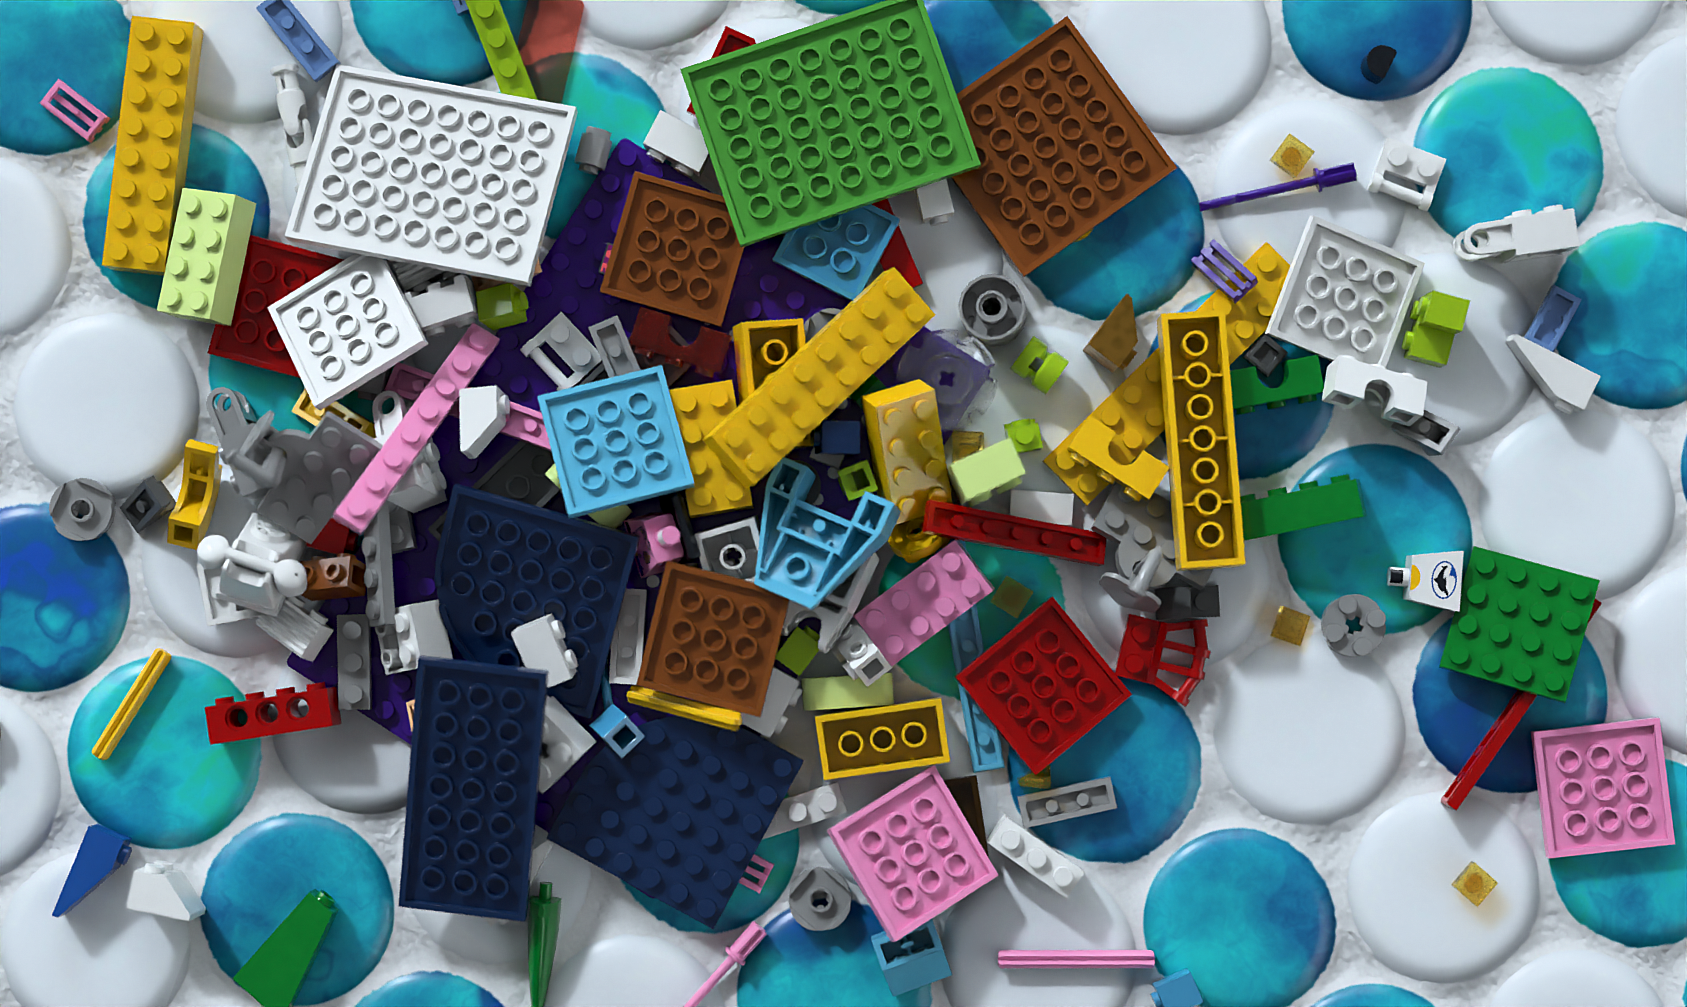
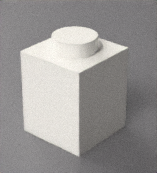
(935, 203)

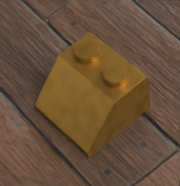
(1115, 338)

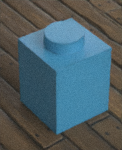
(617, 730)
(1176, 991)

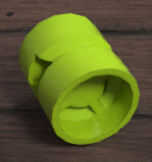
(1048, 371)

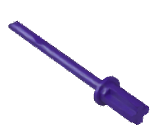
(1322, 179)

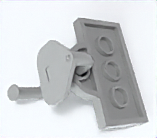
(304, 470)
(1144, 539)

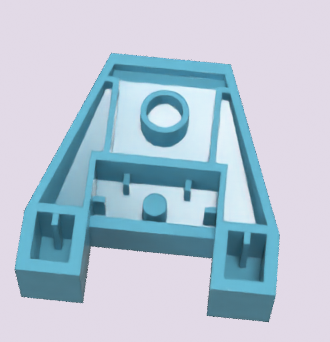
(807, 549)

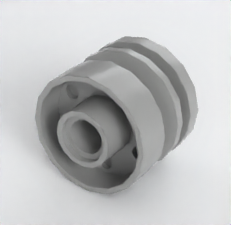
(989, 291)

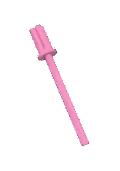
(737, 953)

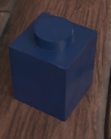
(836, 438)

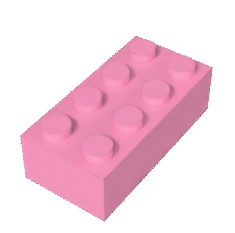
(924, 602)

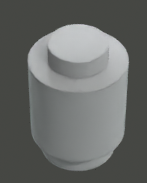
(593, 150)

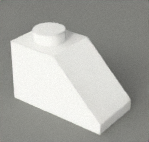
(481, 417)

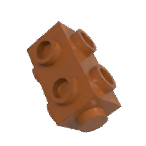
(334, 577)

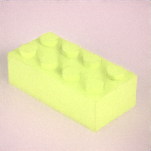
(206, 256)
(985, 471)

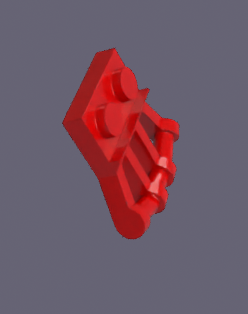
(1143, 648)

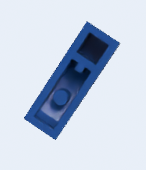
(96, 860)

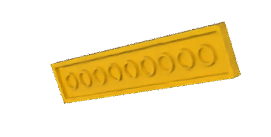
(1137, 403)

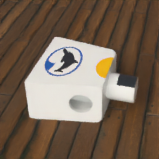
(1430, 579)

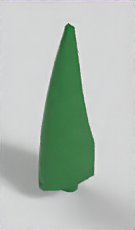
(542, 941)

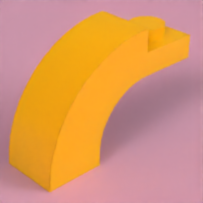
(197, 495)

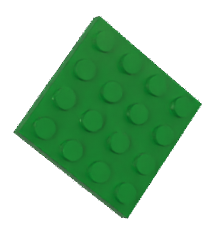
(1519, 624)

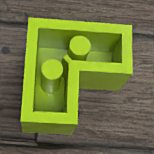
(1433, 329)

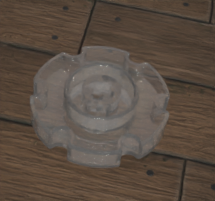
(968, 364)

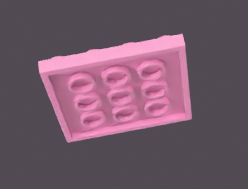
(1602, 787)
(912, 853)

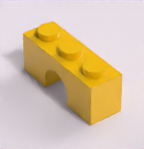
(1092, 448)

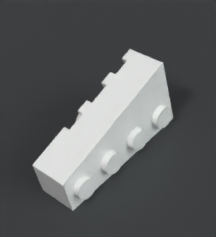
(444, 306)

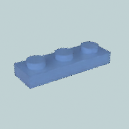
(299, 37)

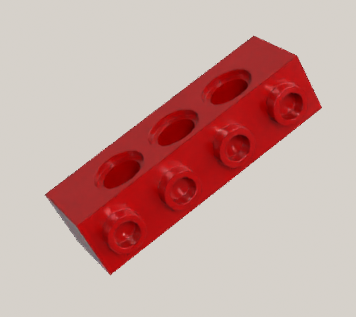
(225, 726)

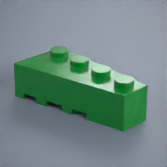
(1303, 508)

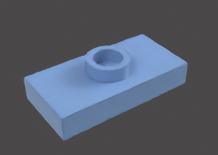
(1552, 318)

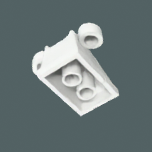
(258, 566)

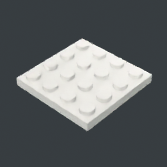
(1344, 295)
(346, 327)

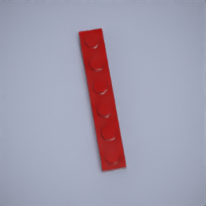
(1014, 533)

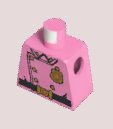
(657, 542)

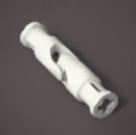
(294, 113)

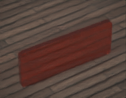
(549, 43)

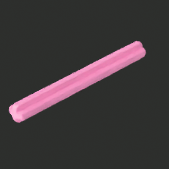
(1076, 959)

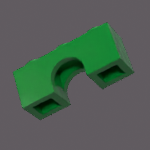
(1300, 381)

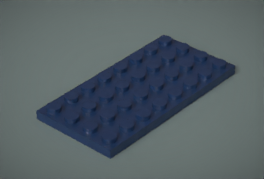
(473, 788)

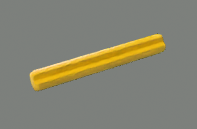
(131, 704)
(684, 707)

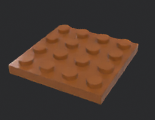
(674, 251)
(713, 639)

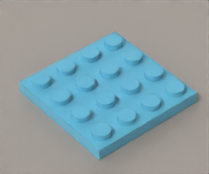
(615, 441)

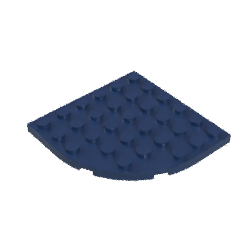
(519, 562)
(678, 811)

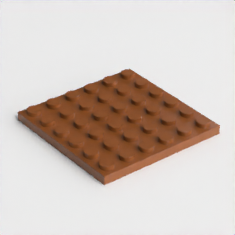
(1053, 147)

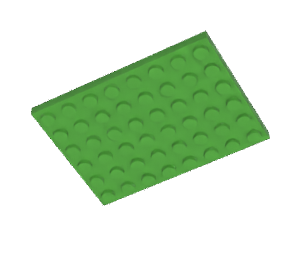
(830, 118)

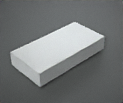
(1042, 506)

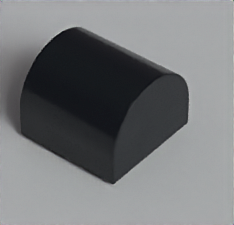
(1377, 63)

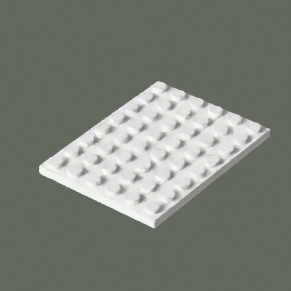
(432, 174)

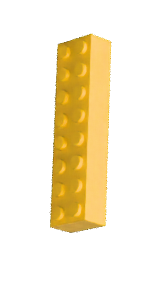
(152, 143)
(818, 377)
(1200, 440)

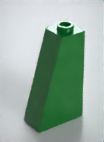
(285, 958)

